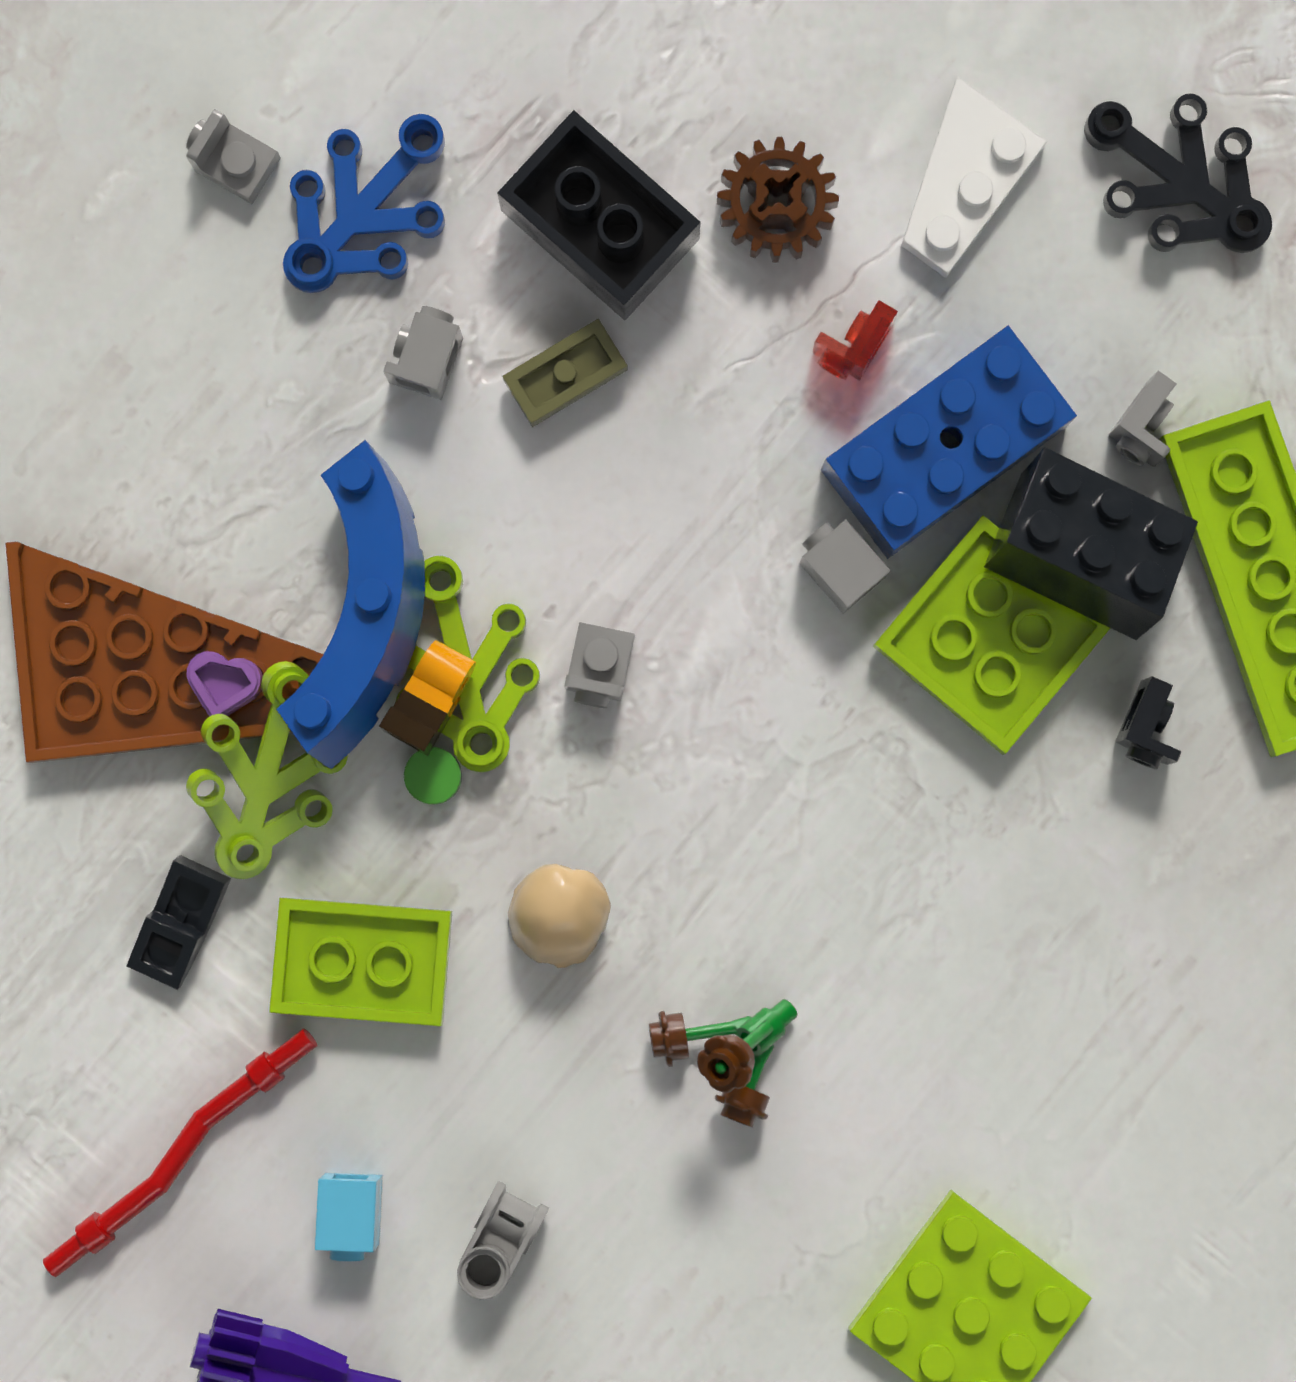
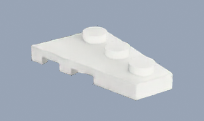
(968, 176)

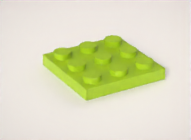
(987, 642)
(968, 1303)

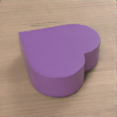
(223, 684)

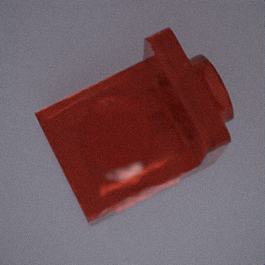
(866, 337)

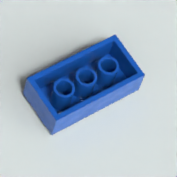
(902, 475)

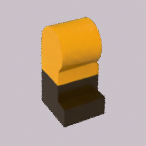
(429, 697)

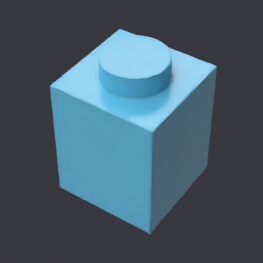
(348, 1215)

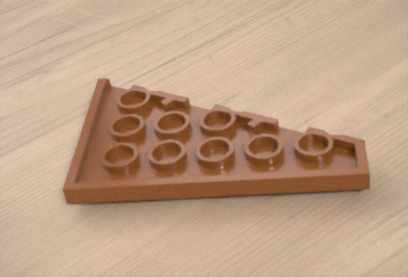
(111, 661)

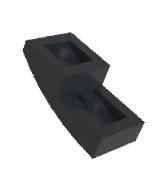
(178, 922)

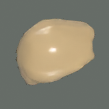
(558, 914)

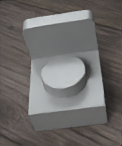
(230, 156)
(1147, 411)
(599, 664)

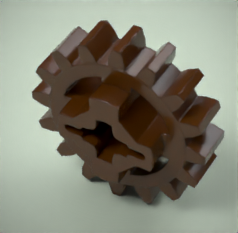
(761, 181)

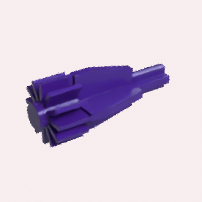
(250, 1351)

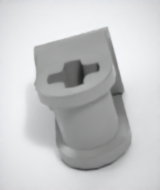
(500, 1238)

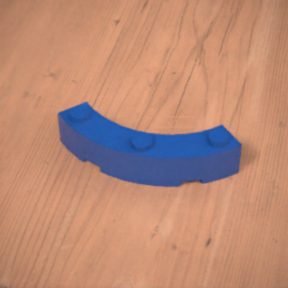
(378, 614)

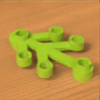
(475, 719)
(259, 783)

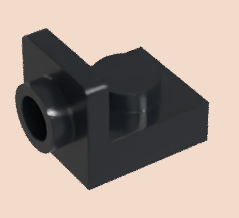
(1147, 714)

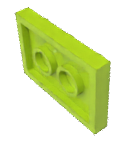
(361, 961)

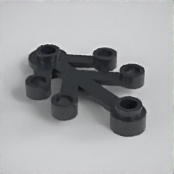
(1184, 181)

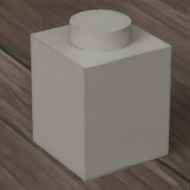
(842, 564)

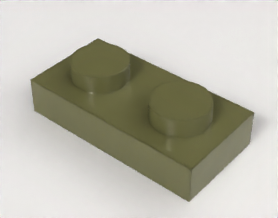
(565, 372)

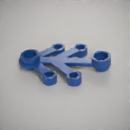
(360, 212)

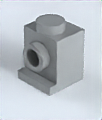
(425, 353)

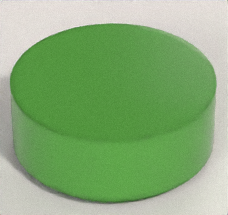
(433, 777)

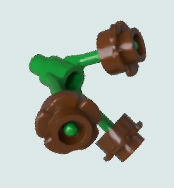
(728, 1061)

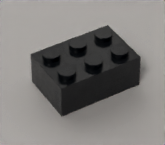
(599, 215)
(1091, 544)

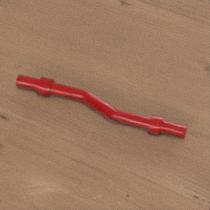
(99, 1229)

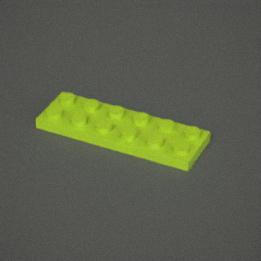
(1243, 494)

